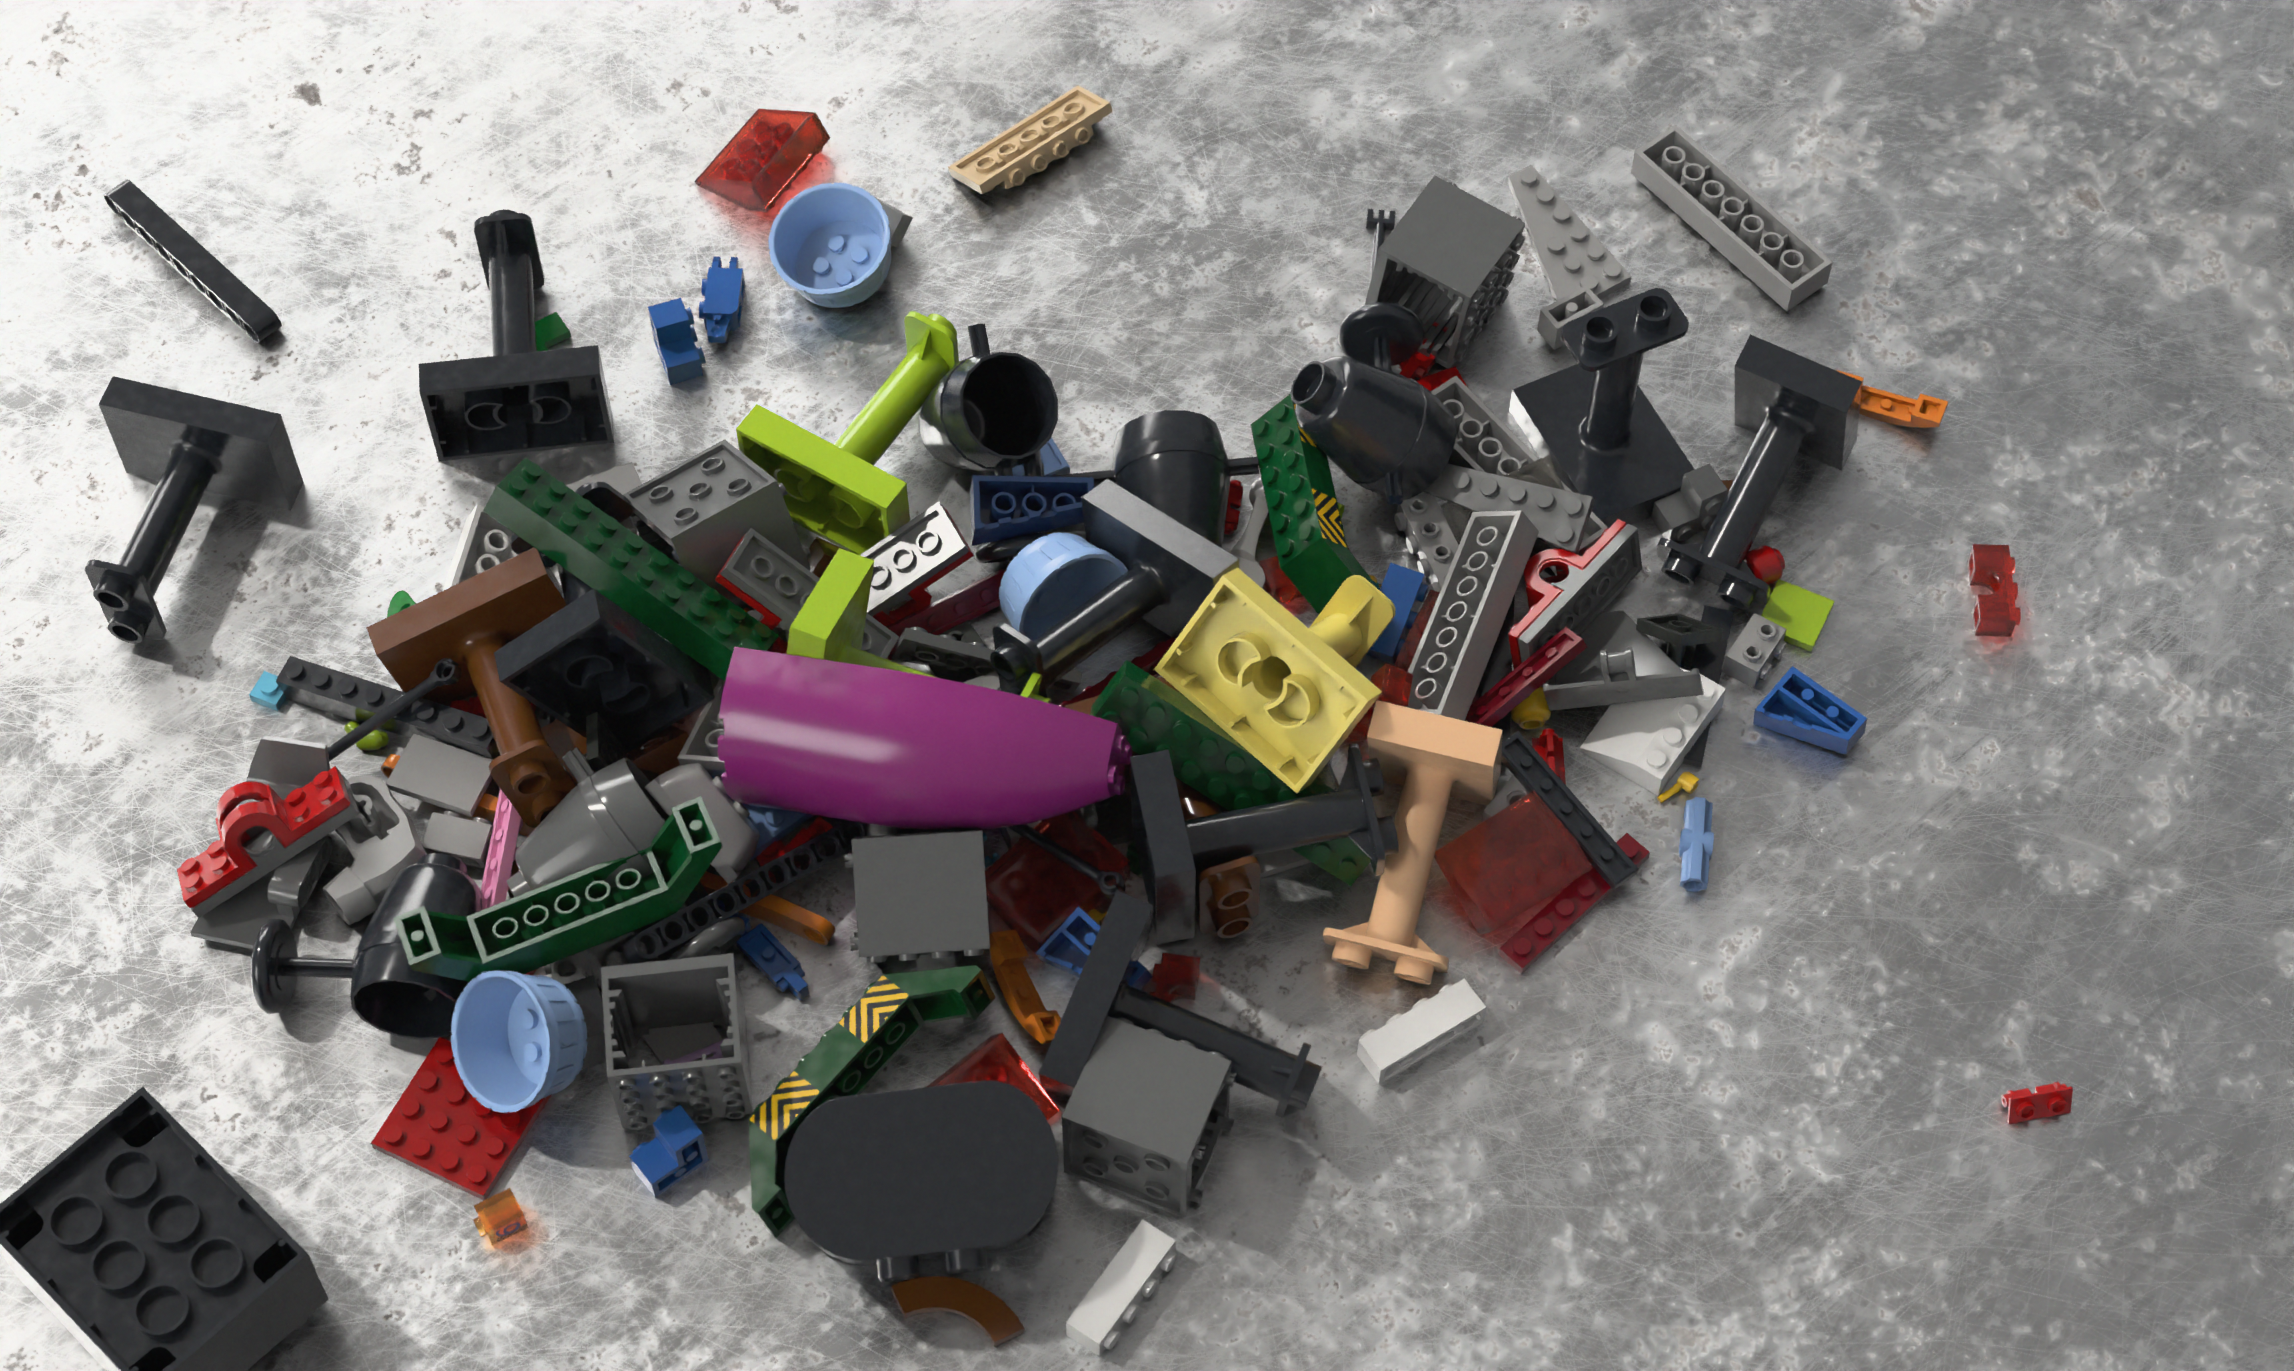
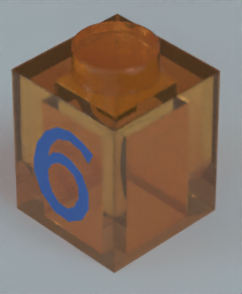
(499, 1217)

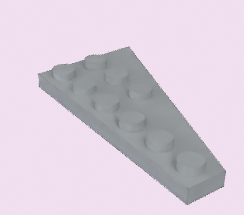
(1562, 242)

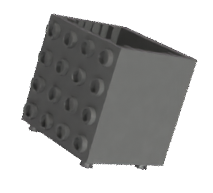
(1448, 266)
(706, 508)
(919, 894)
(668, 996)
(1147, 1116)

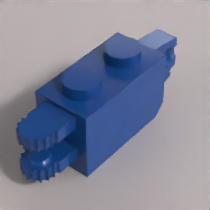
(723, 299)

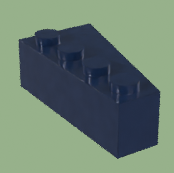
(1024, 505)

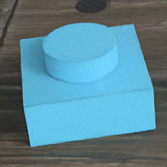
(268, 692)

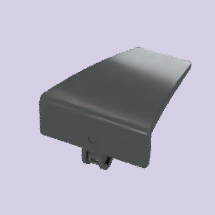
(1618, 669)

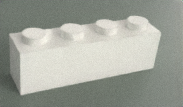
(1420, 1030)
(1121, 1288)

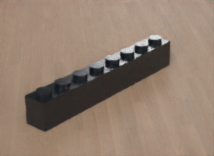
(362, 699)

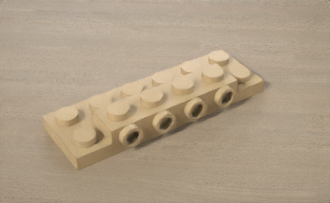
(1032, 142)

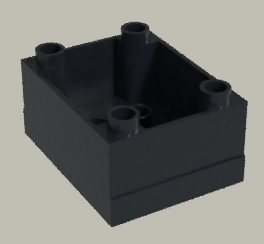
(156, 1250)

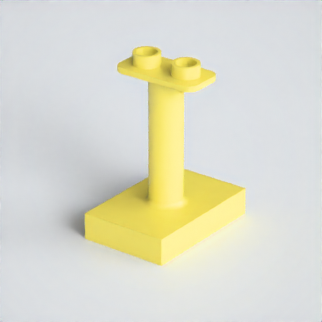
(1274, 681)

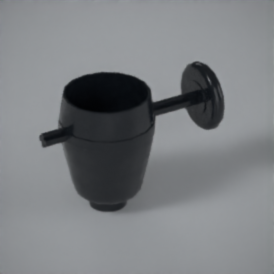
(985, 417)
(1371, 420)
(1172, 464)
(382, 982)

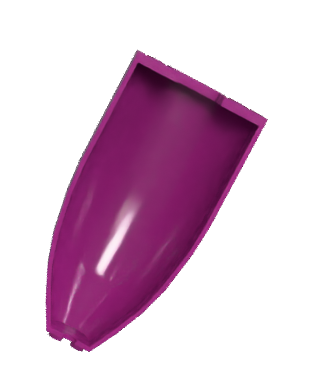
(906, 747)

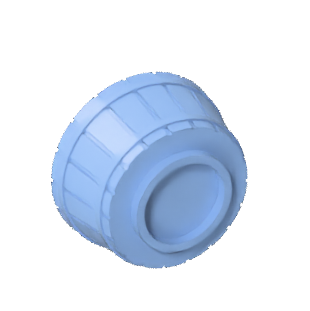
(832, 244)
(1054, 580)
(517, 1039)

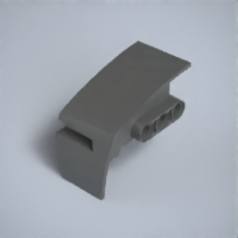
(285, 890)

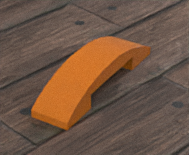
(1900, 410)
(1017, 987)

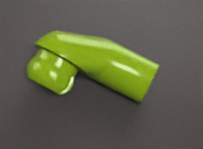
(372, 741)

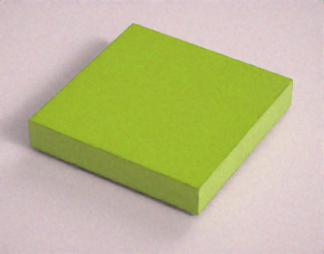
(1798, 612)

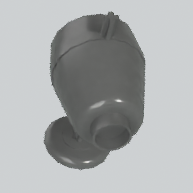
(600, 822)

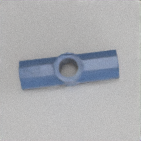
(1696, 844)

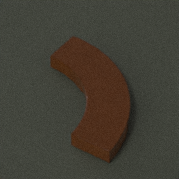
(960, 1297)

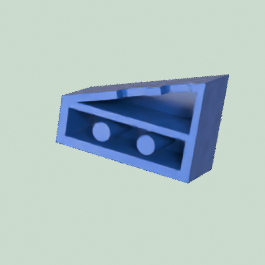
(1407, 592)
(1810, 714)
(1071, 946)

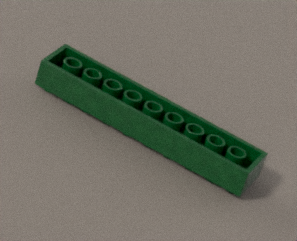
(625, 568)
(1209, 758)

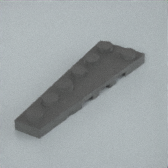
(1555, 512)
(922, 647)

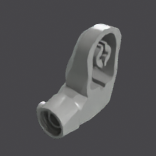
(381, 843)

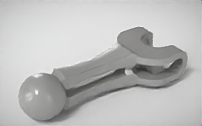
(1246, 547)

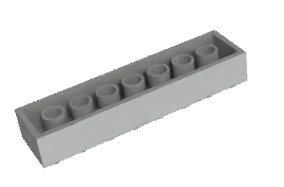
(1731, 217)
(1491, 447)
(1470, 612)

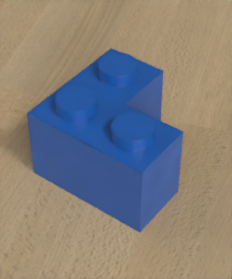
(675, 340)
(672, 1154)

